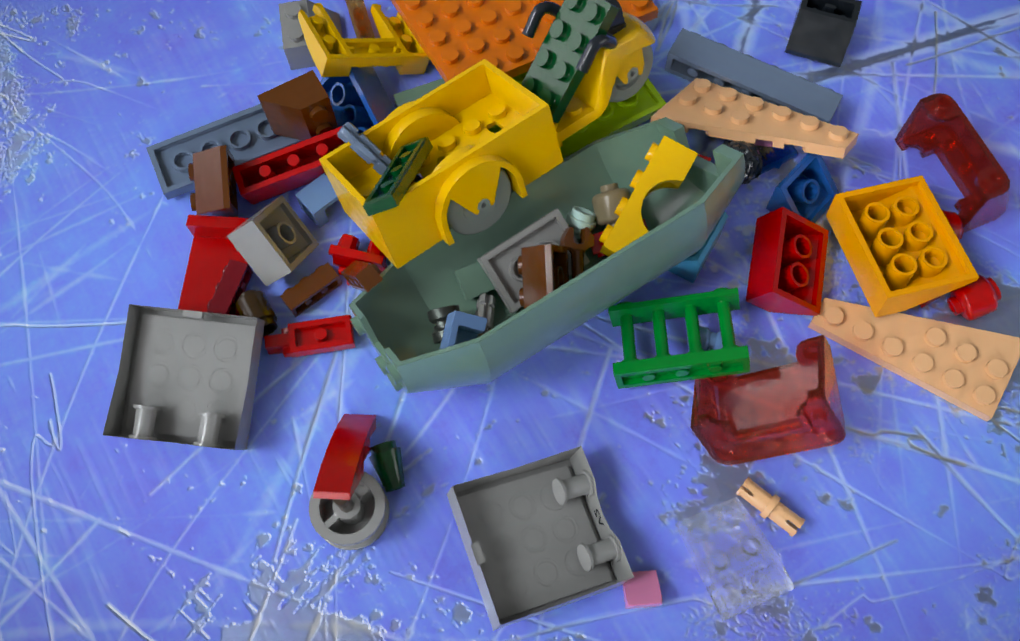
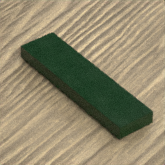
(398, 177)

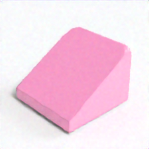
(642, 590)

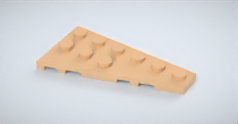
(740, 117)
(944, 358)

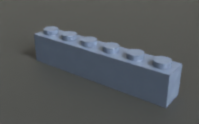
(703, 58)

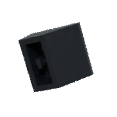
(823, 29)

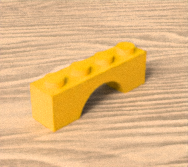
(666, 169)

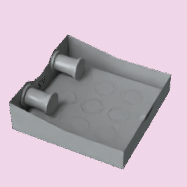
(186, 378)
(537, 537)

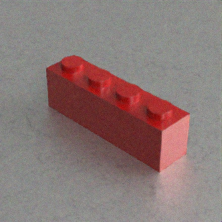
(285, 168)

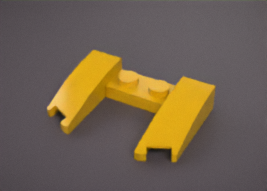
(337, 55)

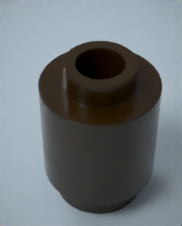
(255, 304)

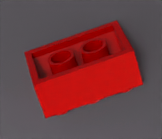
(787, 264)

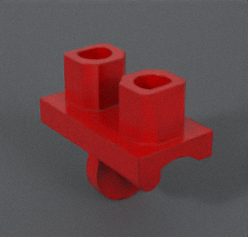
(347, 252)

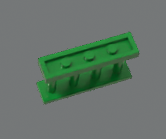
(692, 365)

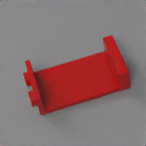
(207, 259)

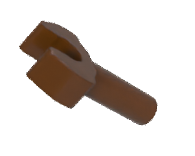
(577, 250)

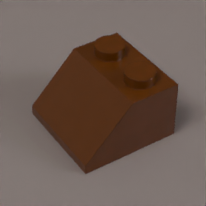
(299, 108)
(214, 183)
(543, 271)

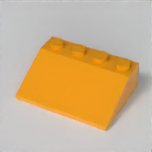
(899, 244)

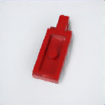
(313, 337)

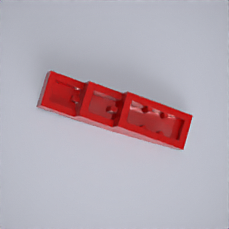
(345, 457)

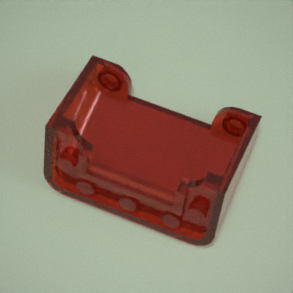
(943, 129)
(771, 409)

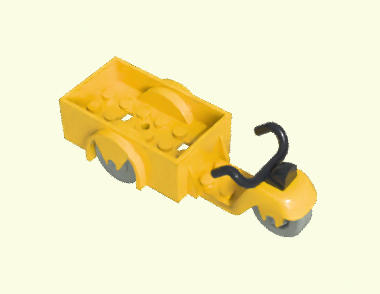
(463, 174)

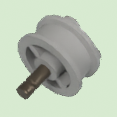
(355, 521)

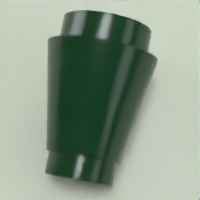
(388, 465)

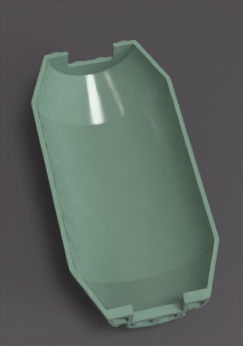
(678, 227)

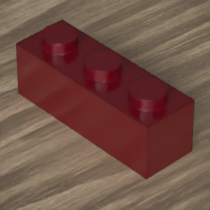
(232, 284)

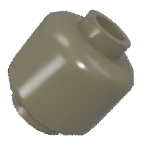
(607, 202)

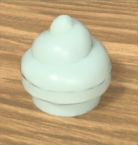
(579, 219)

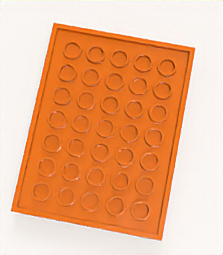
(467, 31)

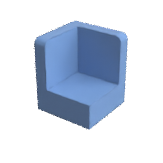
(316, 198)
(461, 328)

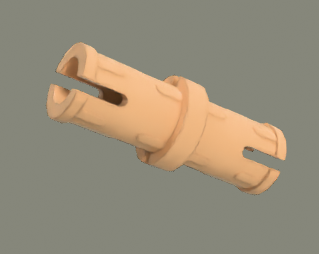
(770, 506)

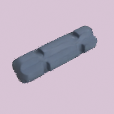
(364, 147)

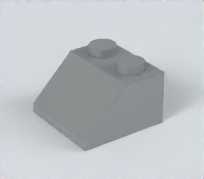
(292, 35)
(273, 241)

